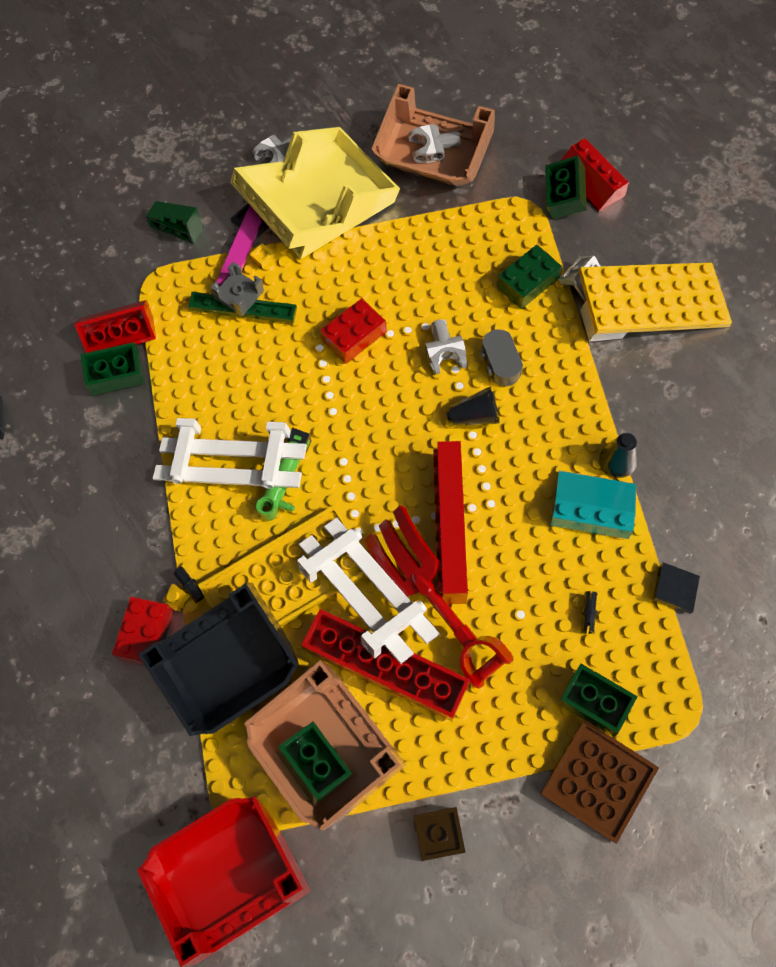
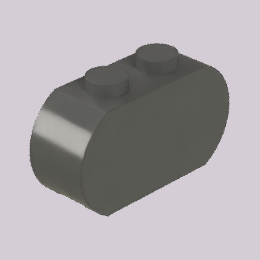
(501, 357)

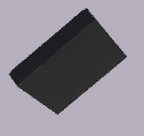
(676, 588)

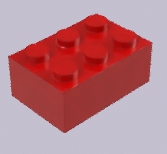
(353, 330)
(141, 627)

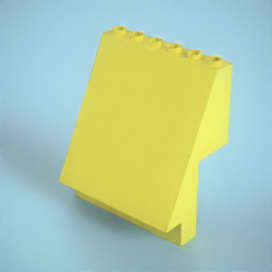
(317, 189)

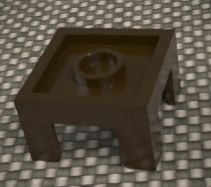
(439, 834)

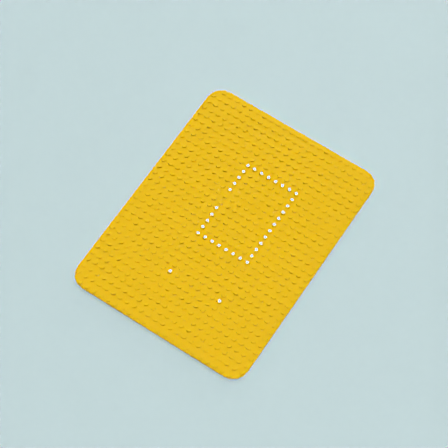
(374, 451)

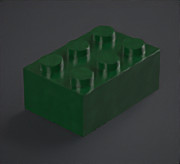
(565, 187)
(529, 276)
(112, 369)
(597, 700)
(313, 763)

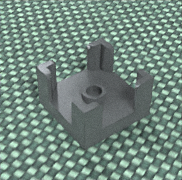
(238, 290)

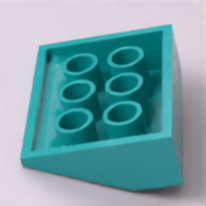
(594, 505)

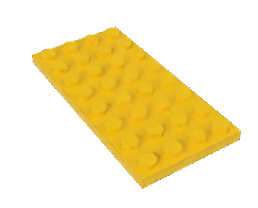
(654, 297)
(276, 571)

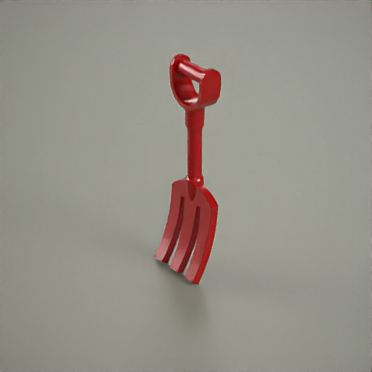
(420, 581)

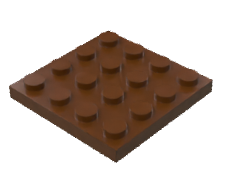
(599, 781)

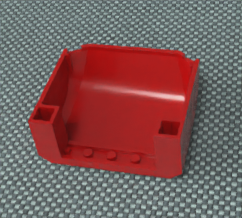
(220, 878)

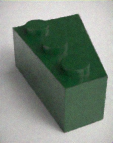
(175, 220)

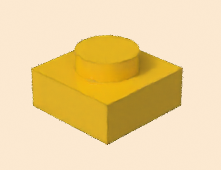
(262, 255)
(176, 597)

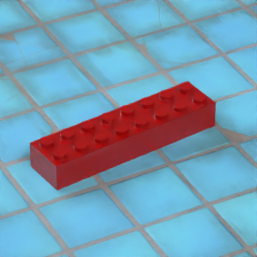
(450, 522)
(413, 680)

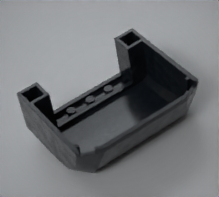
(222, 662)

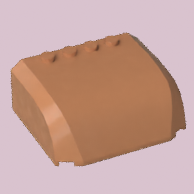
(459, 163)
(345, 724)

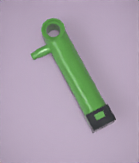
(274, 496)

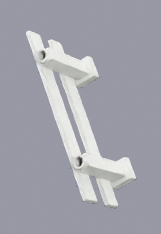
(271, 451)
(384, 632)

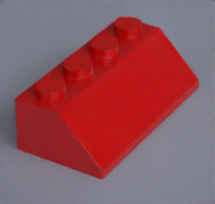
(602, 180)
(117, 327)

